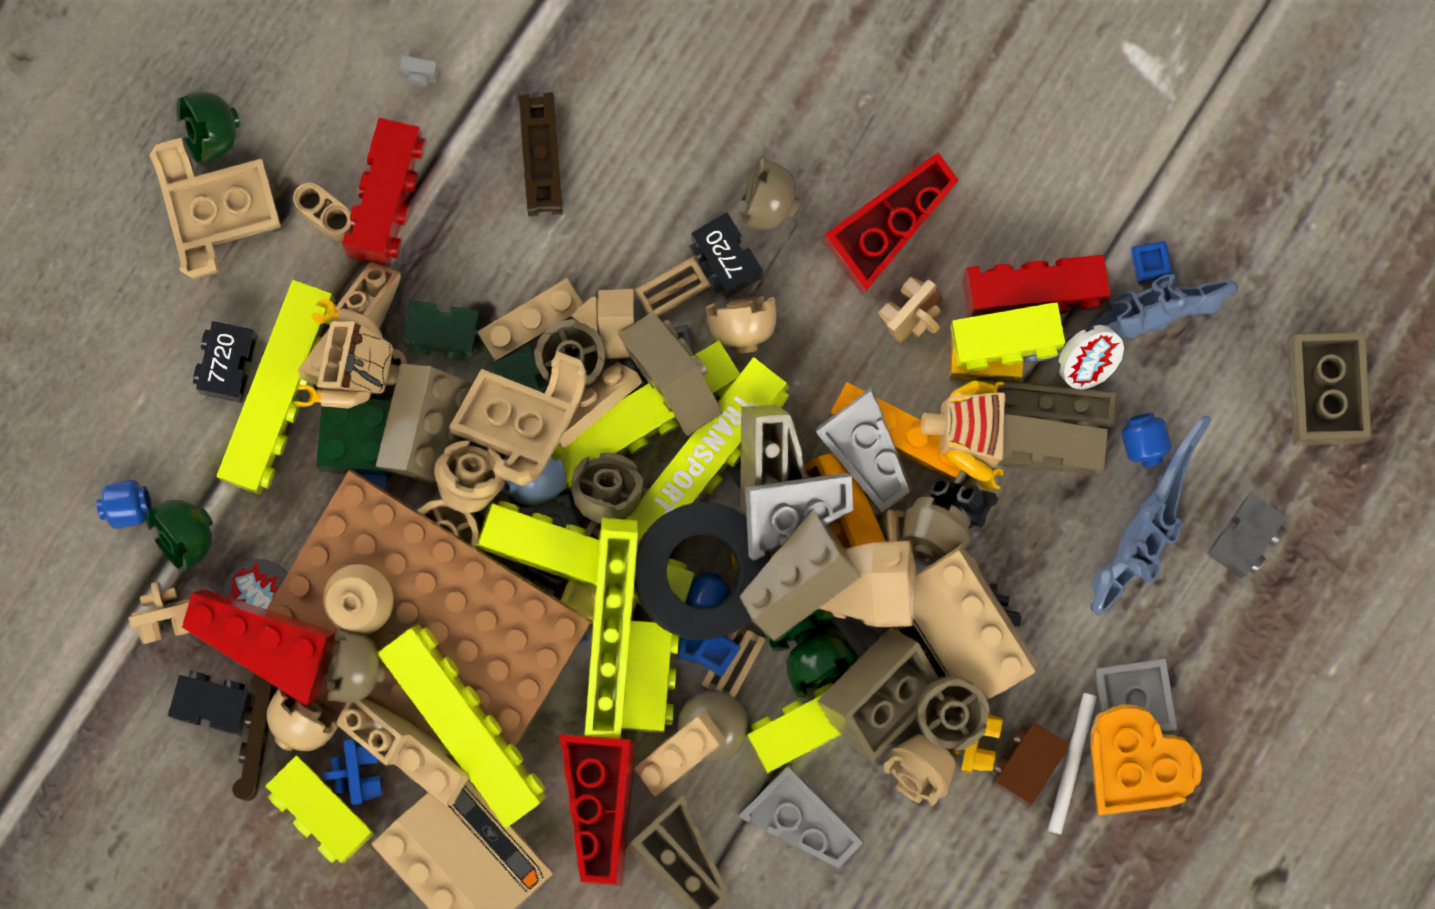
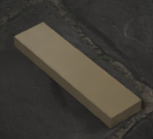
(1058, 402)

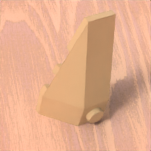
(885, 588)

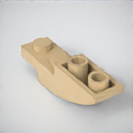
(368, 296)
(406, 746)

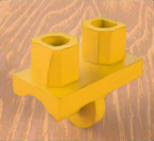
(978, 758)

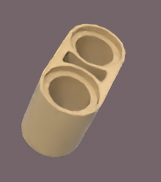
(324, 212)

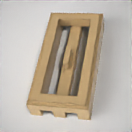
(678, 301)
(747, 636)

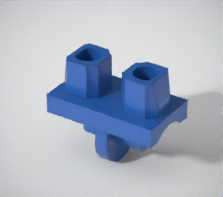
(360, 789)

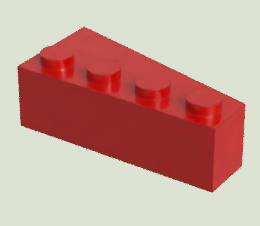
(384, 193)
(880, 229)
(1069, 283)
(265, 642)
(600, 799)

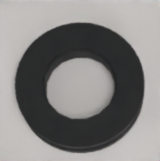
(651, 570)

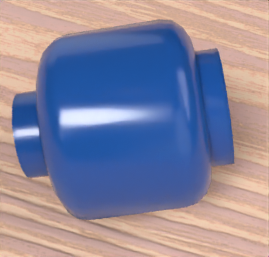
(1146, 439)
(124, 504)
(707, 591)

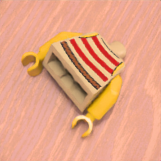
(971, 430)

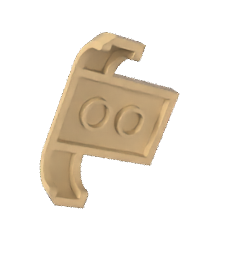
(212, 205)
(521, 419)

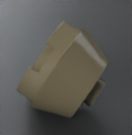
(934, 529)

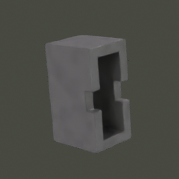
(1254, 529)

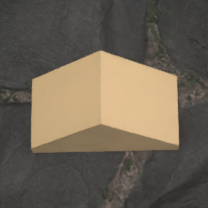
(614, 316)

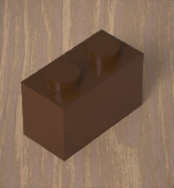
(1030, 763)

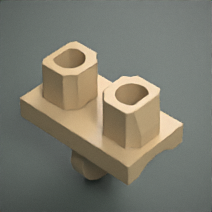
(916, 313)
(148, 620)

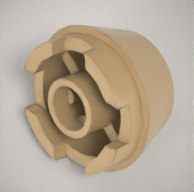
(467, 477)
(358, 599)
(921, 769)

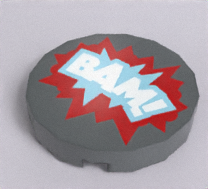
(255, 582)

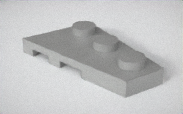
(866, 449)

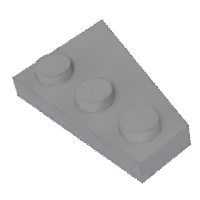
(781, 507)
(800, 816)

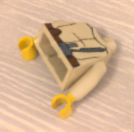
(353, 360)

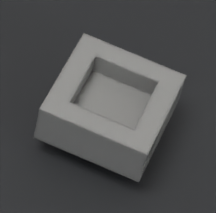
(419, 70)

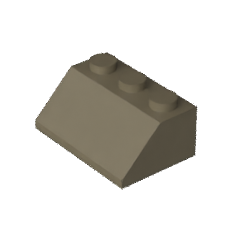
(879, 693)

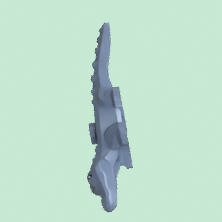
(1157, 307)
(1149, 529)

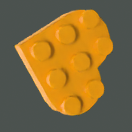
(1138, 764)

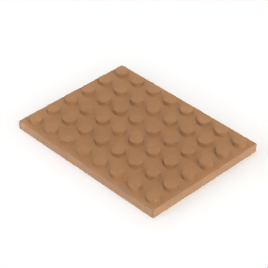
(485, 617)

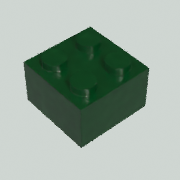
(352, 438)

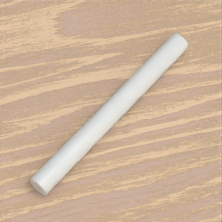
(1072, 763)

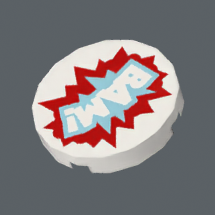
(1090, 357)

